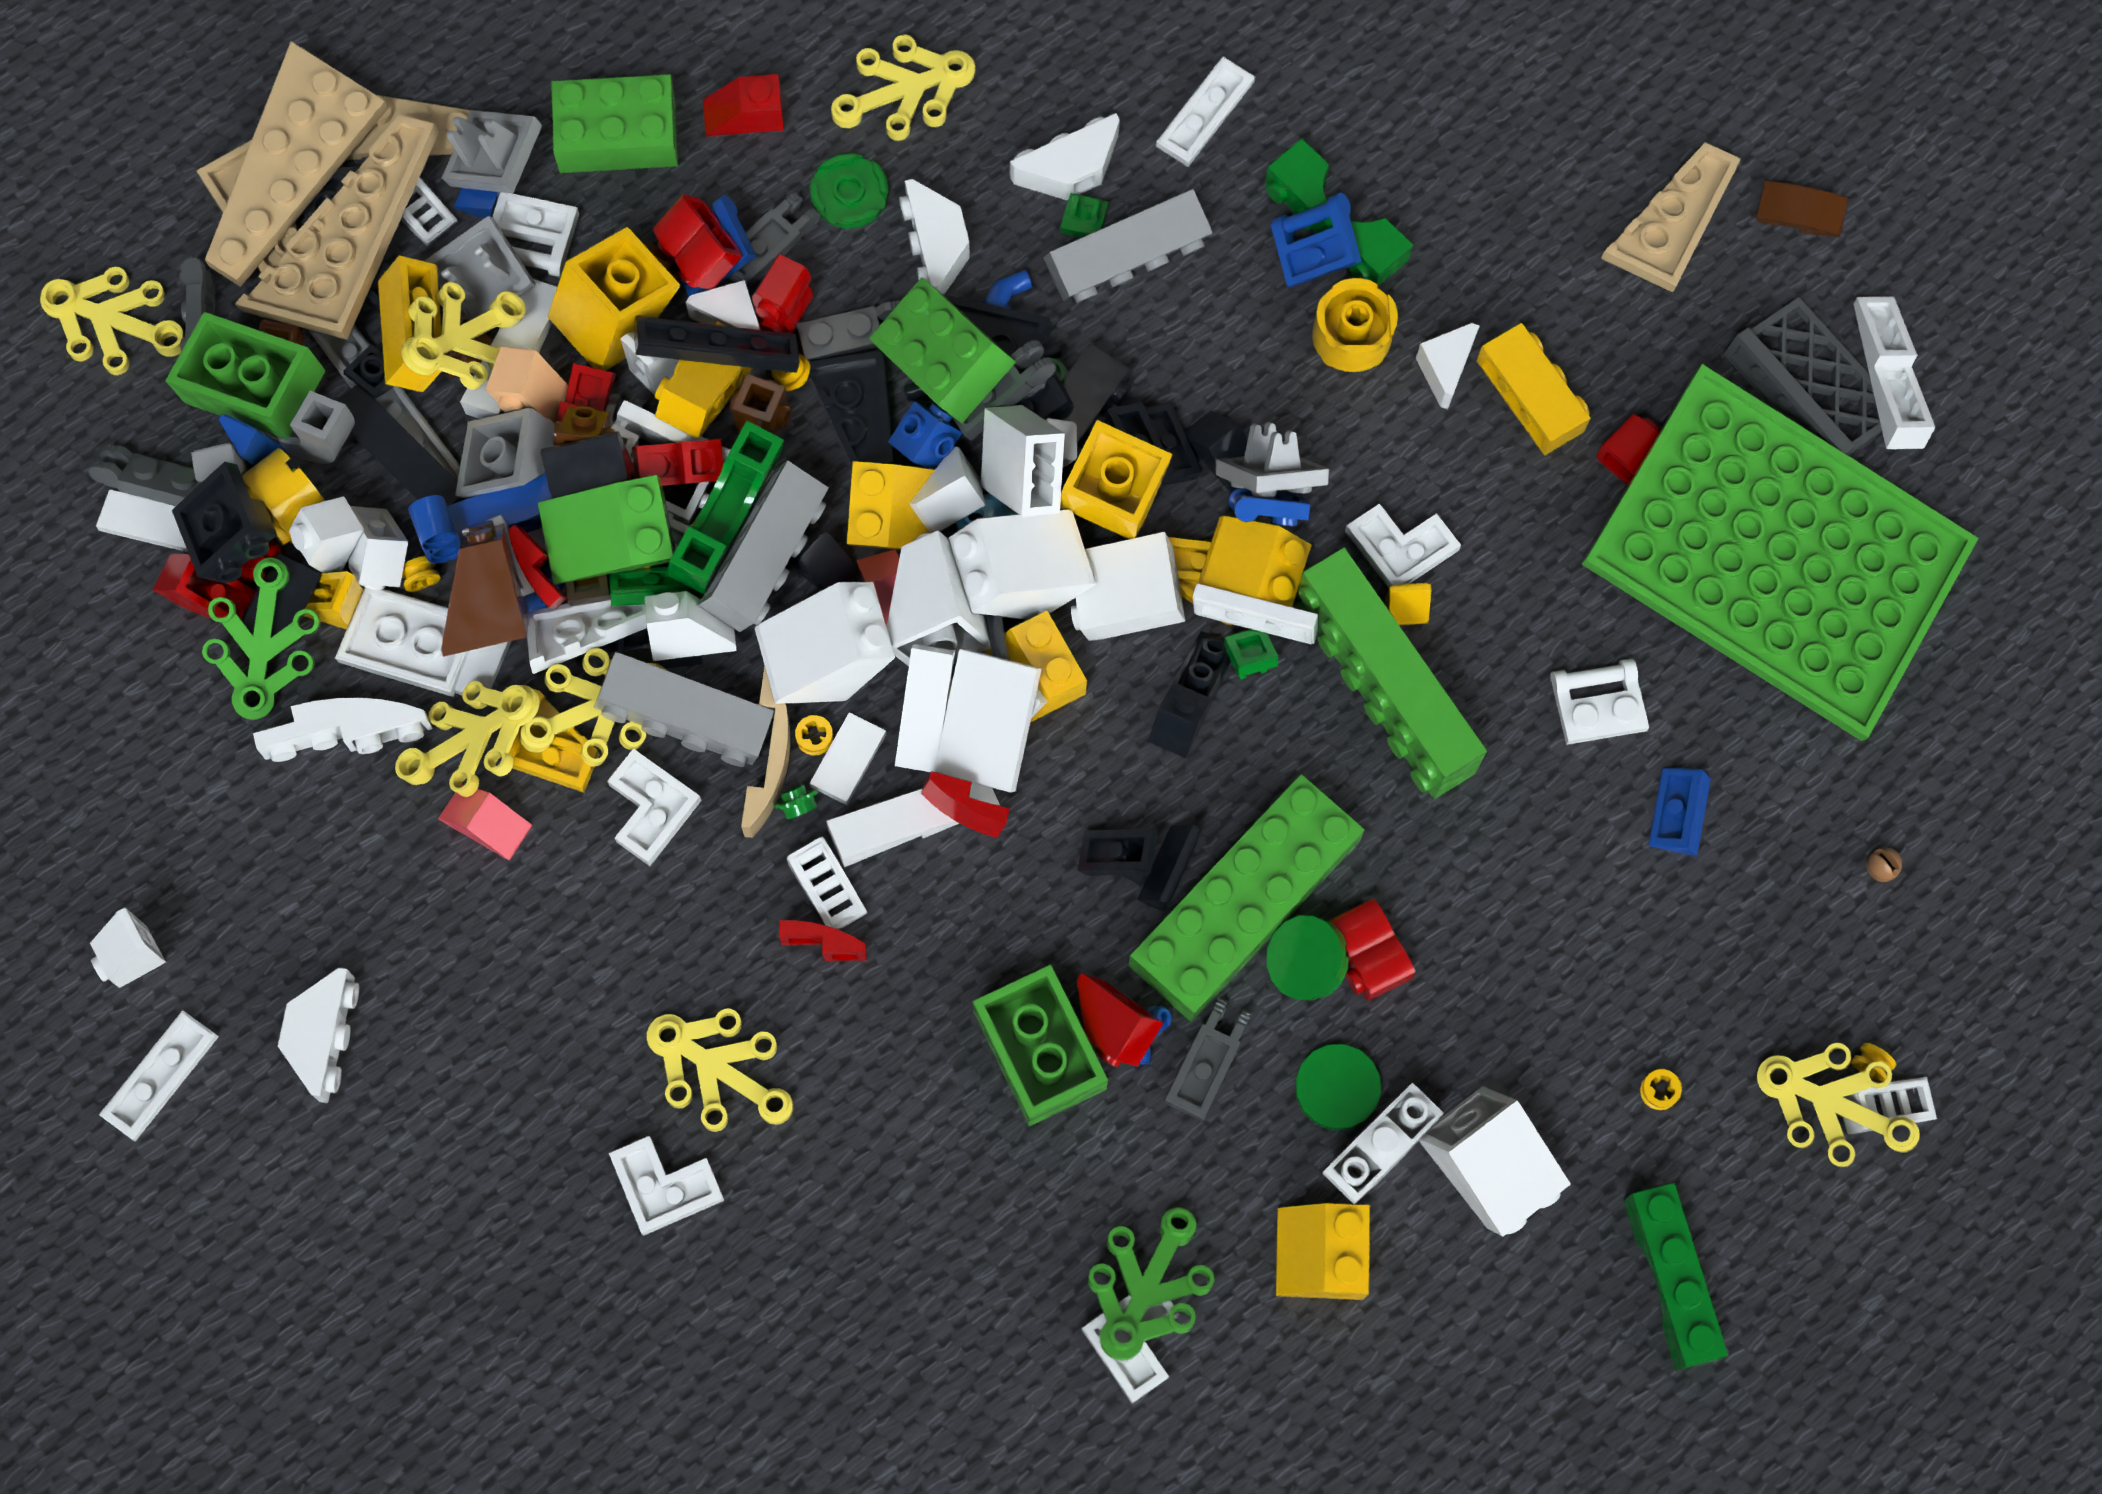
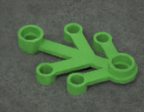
(260, 646)
(1147, 1290)

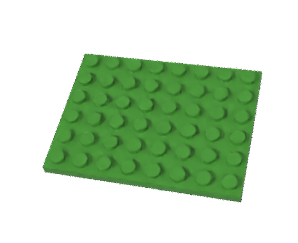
(1781, 552)

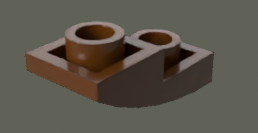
(1802, 207)

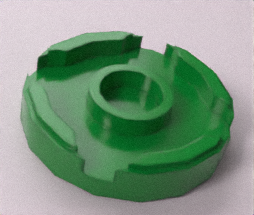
(849, 203)
(1307, 958)
(1338, 1087)

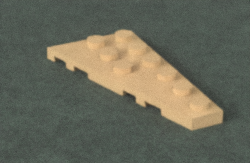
(299, 144)
(343, 242)

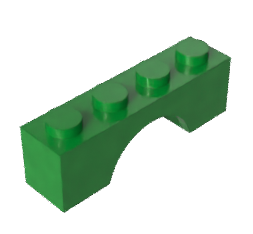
(1299, 181)
(726, 508)
(1683, 1293)

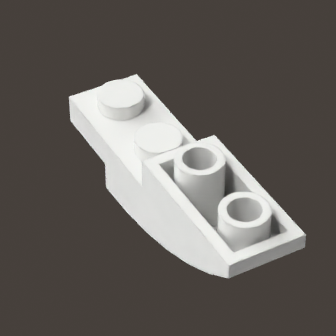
(359, 721)

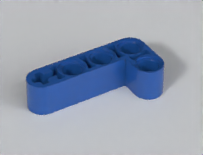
(441, 525)

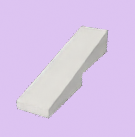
(527, 334)
(1890, 359)
(893, 823)

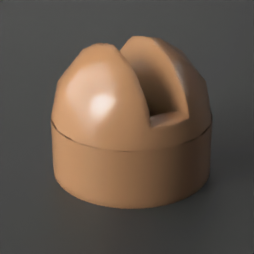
(1880, 867)

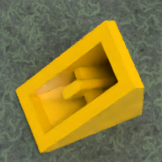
(335, 598)

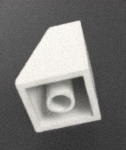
(1021, 564)
(931, 602)
(825, 645)
(1495, 1160)

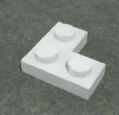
(1398, 556)
(661, 801)
(659, 1197)
(1142, 1372)

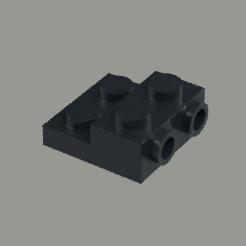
(223, 525)

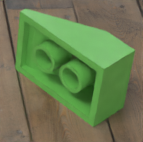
(607, 530)

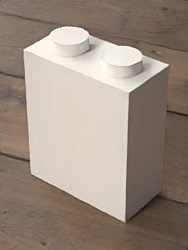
(1022, 460)
(1133, 588)

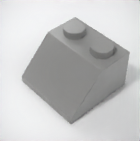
(503, 452)

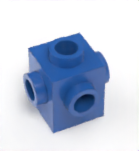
(925, 435)

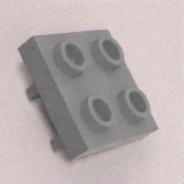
(490, 150)
(482, 265)
(1271, 465)

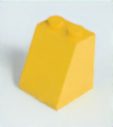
(604, 294)

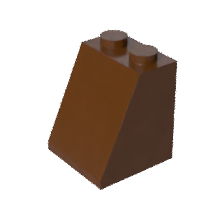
(485, 593)

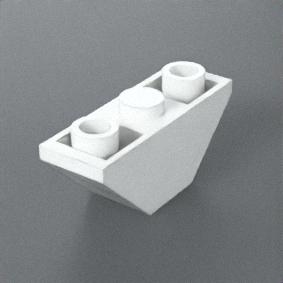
(1069, 161)
(937, 234)
(317, 1030)
(1383, 1143)

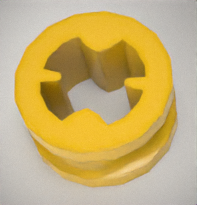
(419, 574)
(806, 744)
(1871, 1054)
(1648, 1092)

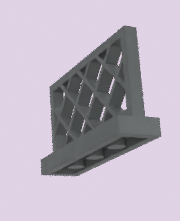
(1793, 397)

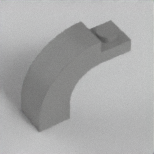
(317, 429)

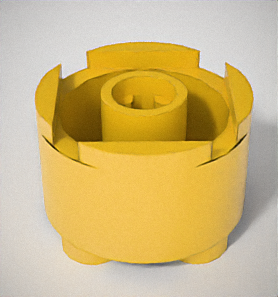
(1358, 346)
(281, 490)

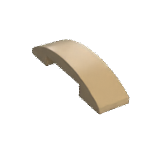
(761, 801)

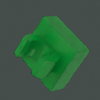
(1083, 215)
(1251, 652)

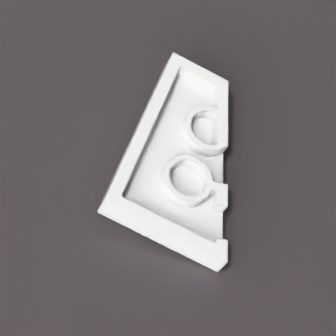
(574, 630)

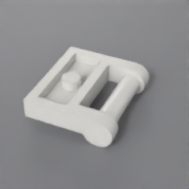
(539, 223)
(1602, 714)

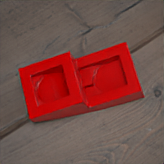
(587, 388)
(679, 461)
(530, 559)
(952, 798)
(835, 943)

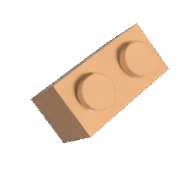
(524, 381)

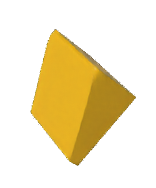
(1409, 603)

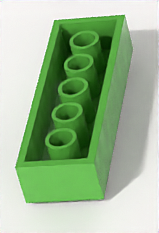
(1389, 675)
(1245, 898)

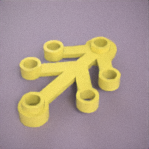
(906, 85)
(108, 316)
(427, 354)
(515, 708)
(579, 713)
(714, 1065)
(1830, 1101)

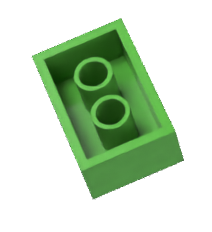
(614, 123)
(942, 350)
(244, 374)
(1040, 1045)

